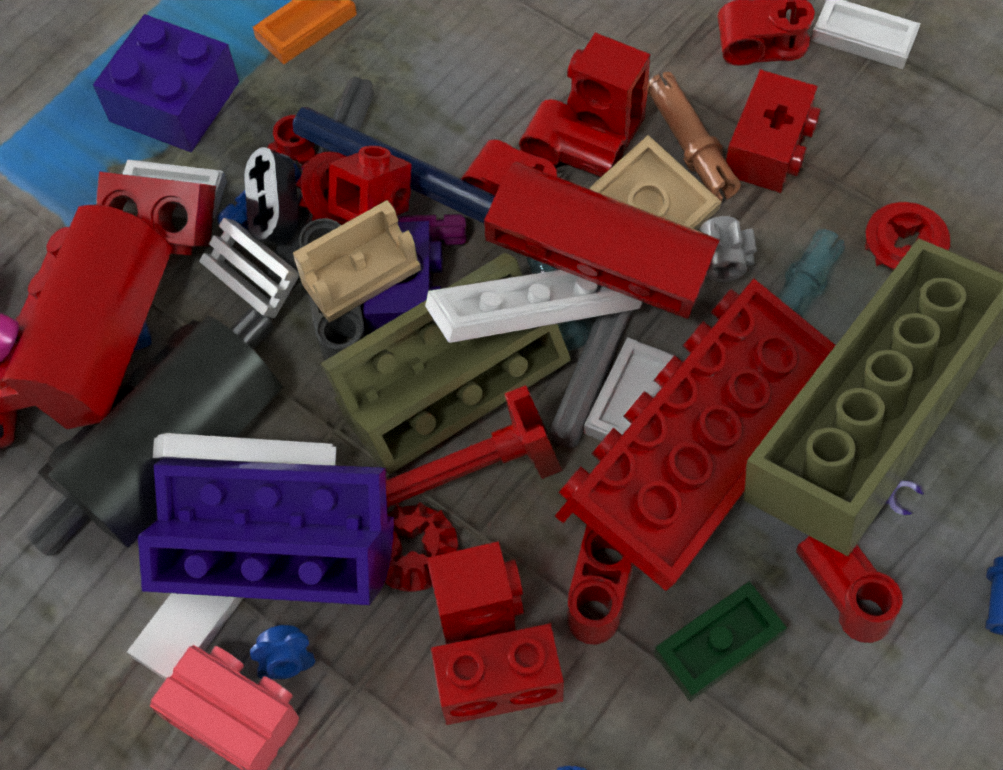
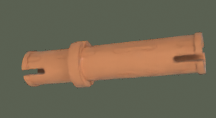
(701, 150)

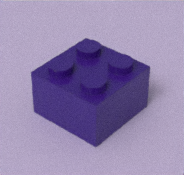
(167, 82)

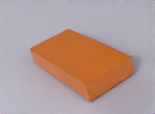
(301, 25)

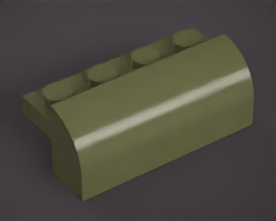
(415, 389)

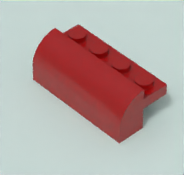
(600, 239)
(83, 316)

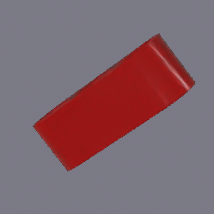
(597, 583)

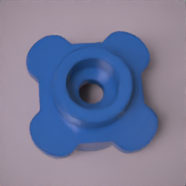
(282, 652)

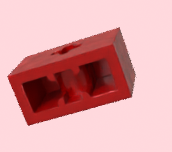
(771, 130)

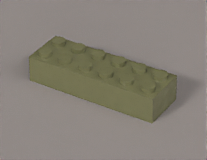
(878, 397)

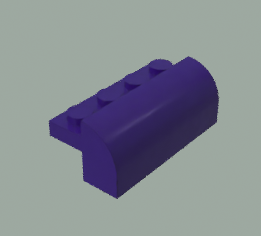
(268, 531)

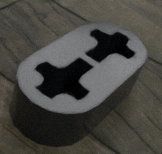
(271, 196)

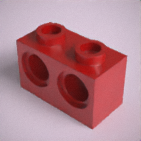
(609, 85)
(156, 203)
(476, 592)
(498, 674)

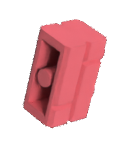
(225, 709)

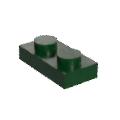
(719, 641)

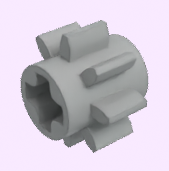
(733, 251)

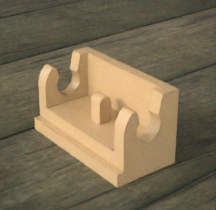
(356, 261)

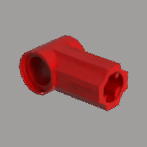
(562, 137)
(851, 580)

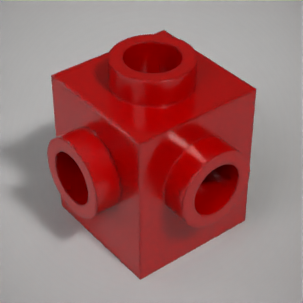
(368, 180)

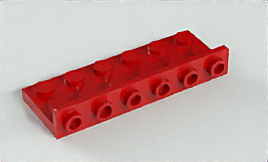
(689, 445)

